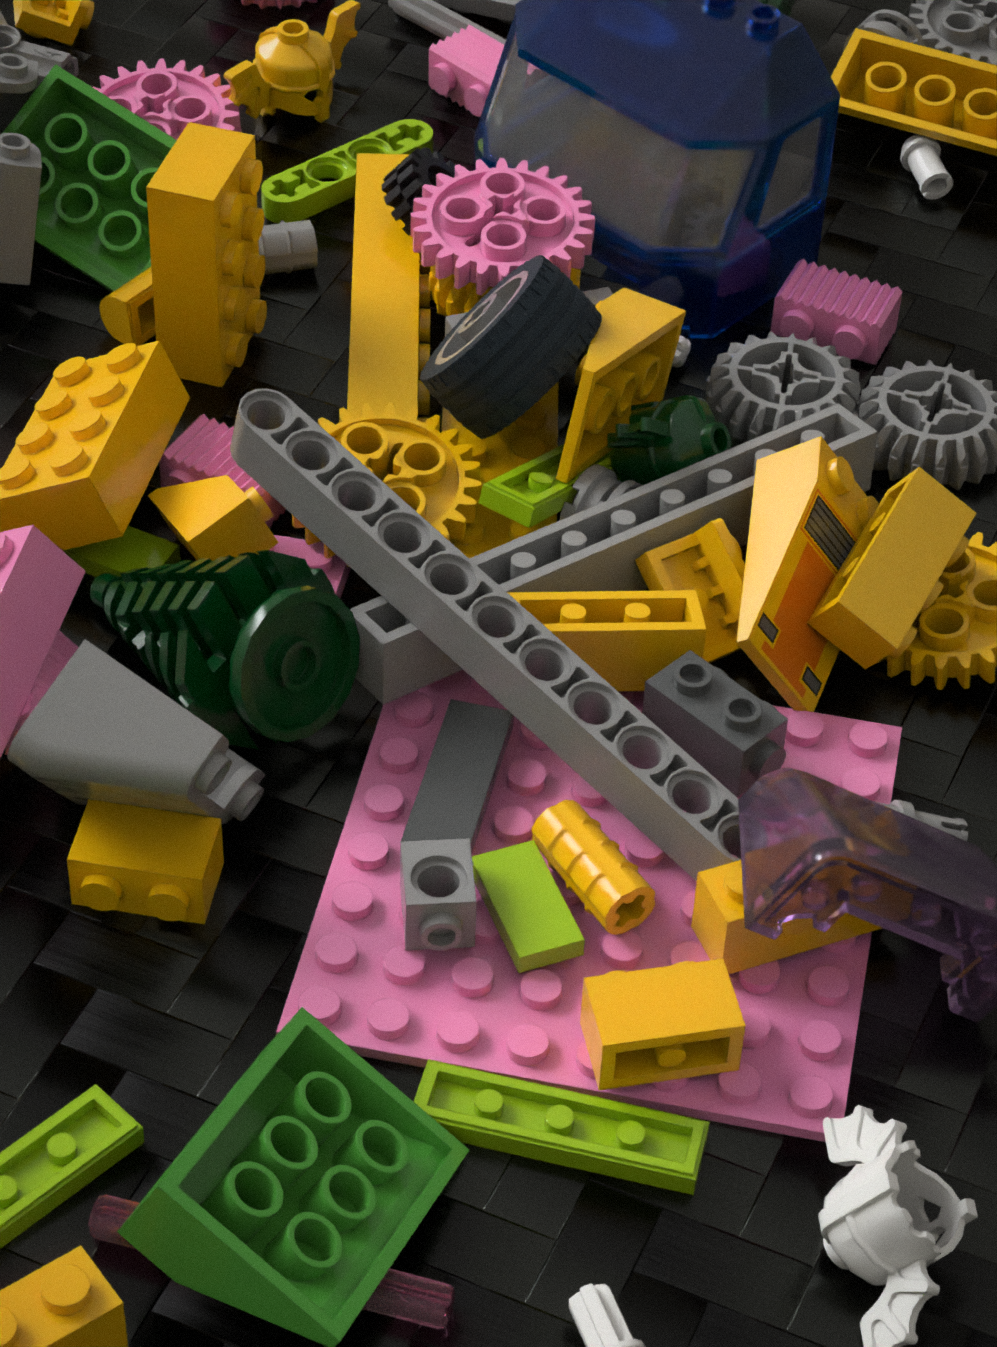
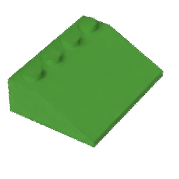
(92, 177)
(297, 1187)

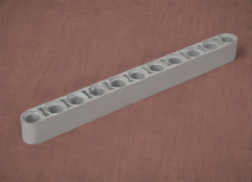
(487, 633)

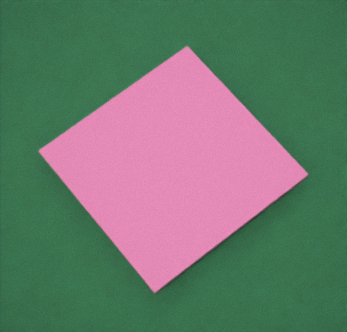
(526, 1025)

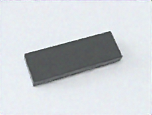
(460, 773)

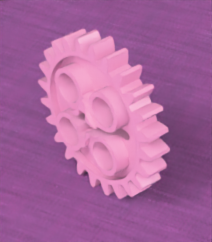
(173, 97)
(497, 220)

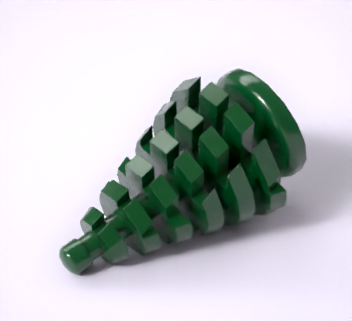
(240, 640)

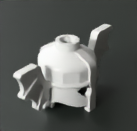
(879, 1221)

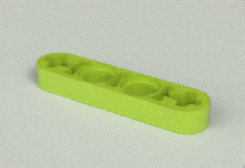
(300, 194)

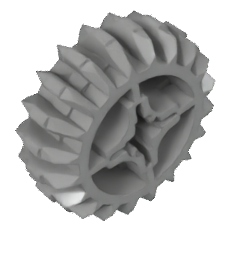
(777, 383)
(932, 422)

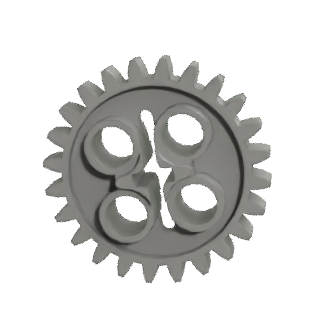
(958, 27)

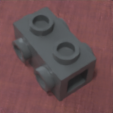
(716, 721)

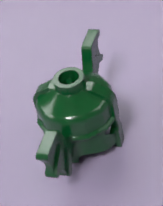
(666, 438)

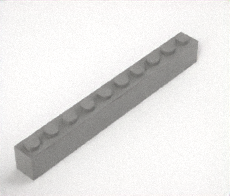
(601, 543)

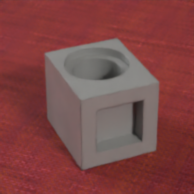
(437, 894)

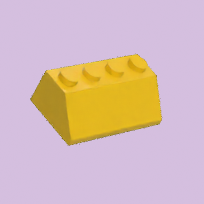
(919, 90)

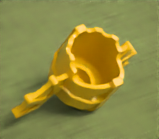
(293, 63)

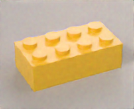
(207, 251)
(92, 445)

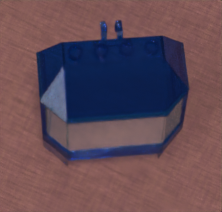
(688, 132)

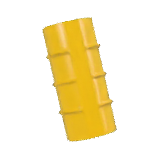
(593, 867)

